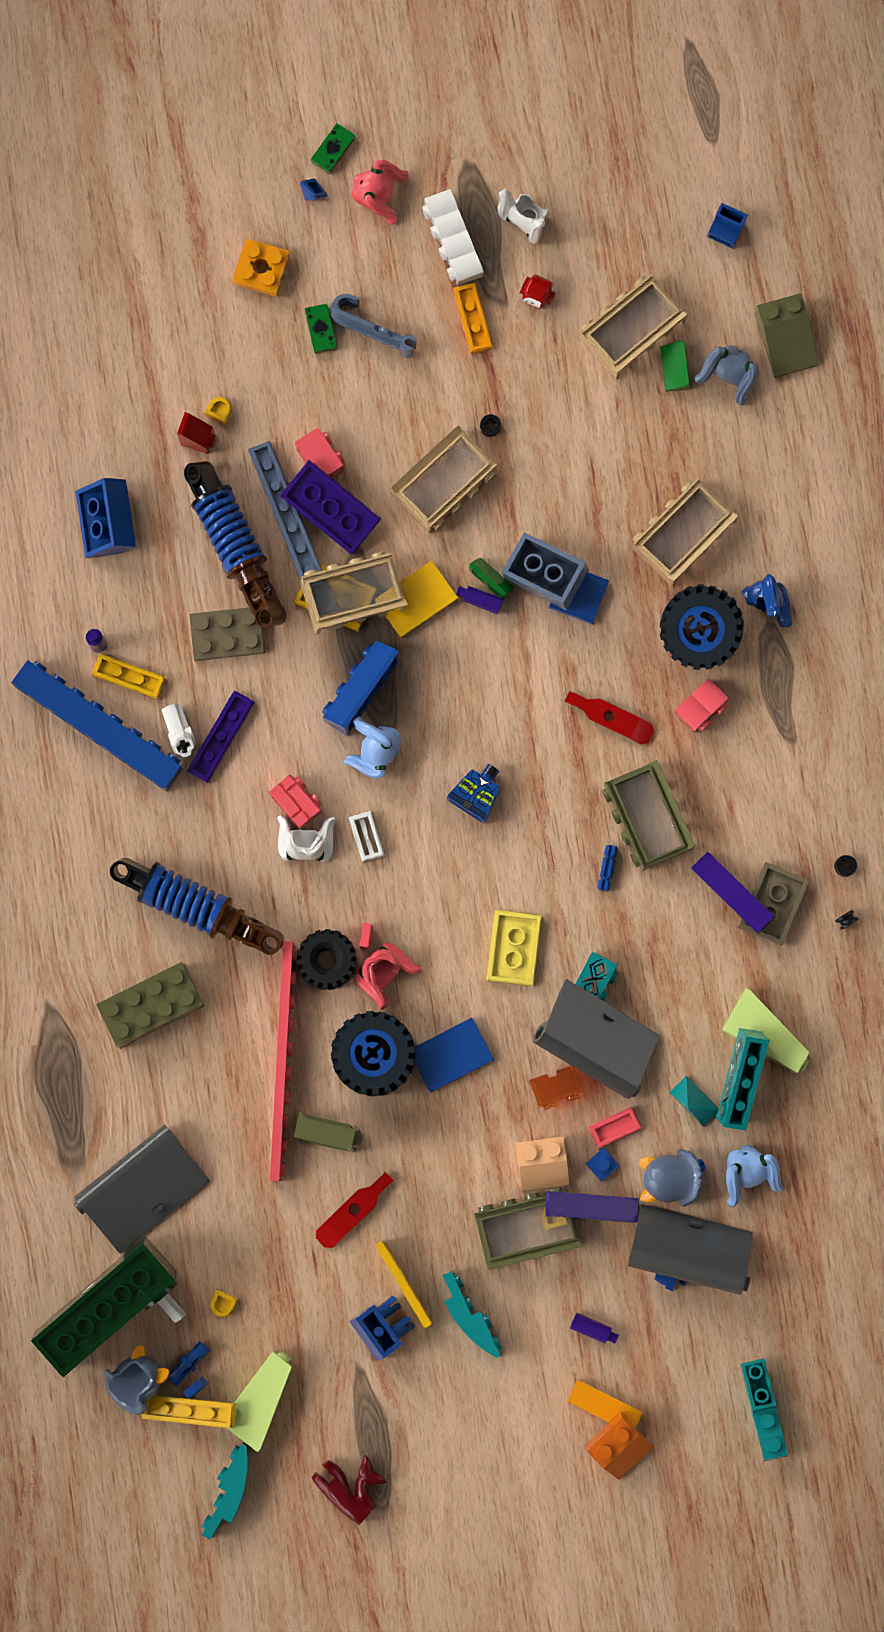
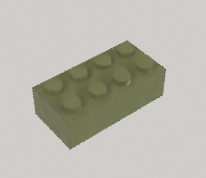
(150, 1005)

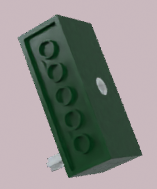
(107, 1304)

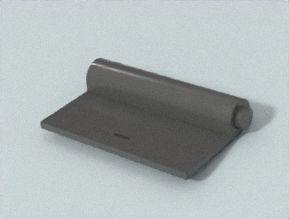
(601, 1048)
(128, 1191)
(691, 1249)

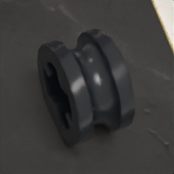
(484, 421)
(845, 858)
(846, 919)

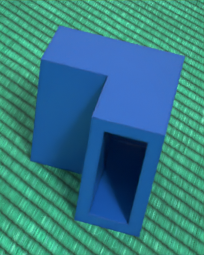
(727, 225)

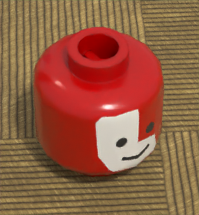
(537, 291)

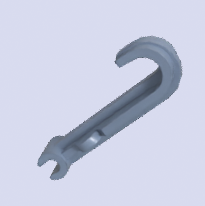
(383, 335)

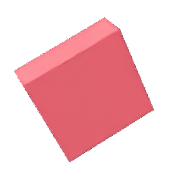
(366, 936)

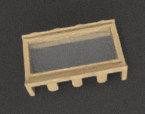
(632, 325)
(444, 480)
(683, 531)
(352, 591)

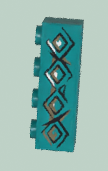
(596, 975)
(742, 1079)

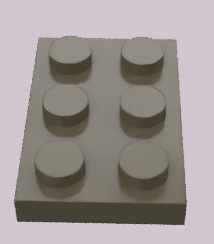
(225, 634)
(781, 895)

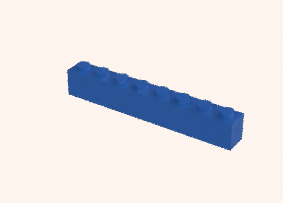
(96, 725)

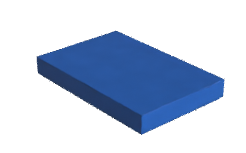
(451, 1055)

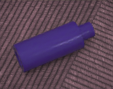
(480, 599)
(96, 640)
(593, 1329)

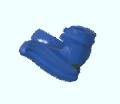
(770, 597)

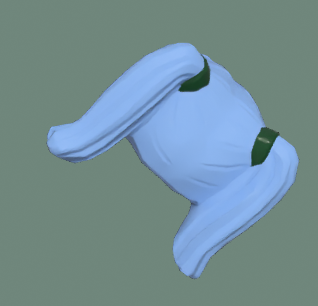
(377, 749)
(750, 1168)

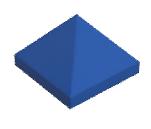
(312, 190)

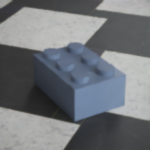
(545, 571)

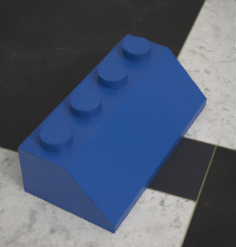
(361, 687)

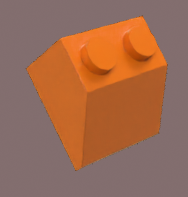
(618, 1446)

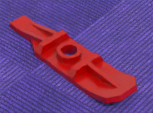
(623, 722)
(343, 1220)

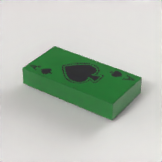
(333, 148)
(320, 328)

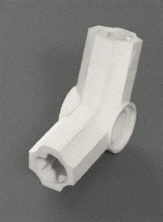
(179, 733)

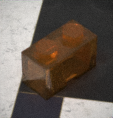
(550, 1090)

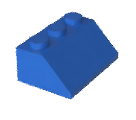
(105, 518)

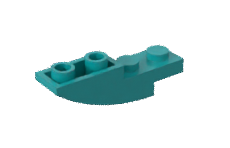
(475, 1325)
(763, 1410)
(234, 1483)

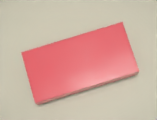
(615, 1127)

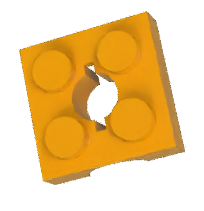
(260, 253)

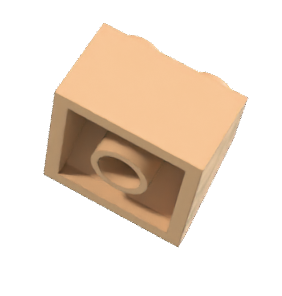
(542, 1163)

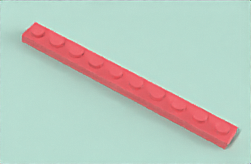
(283, 1072)

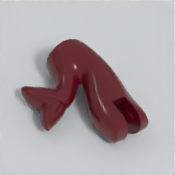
(339, 1492)

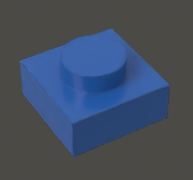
(602, 1164)

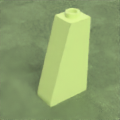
(782, 1047)
(260, 1400)

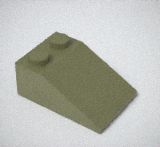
(786, 335)

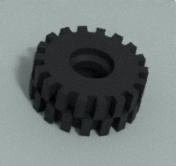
(326, 941)

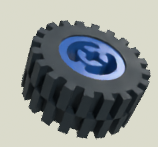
(694, 602)
(391, 1072)

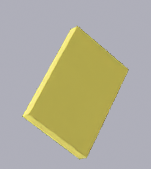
(514, 948)

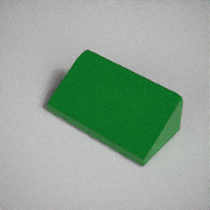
(674, 366)
(490, 578)

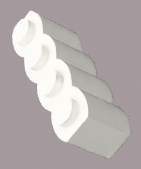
(453, 237)

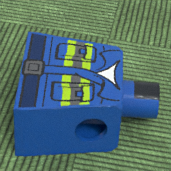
(476, 793)

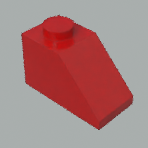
(196, 433)

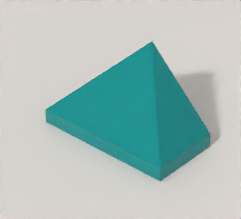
(694, 1101)

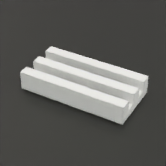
(372, 856)

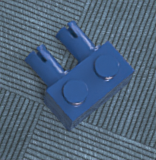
(376, 1332)

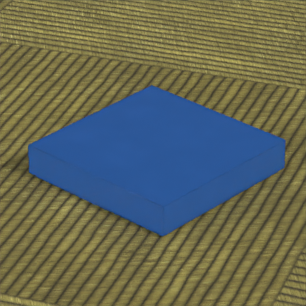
(586, 600)

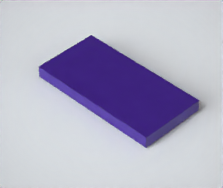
(330, 507)

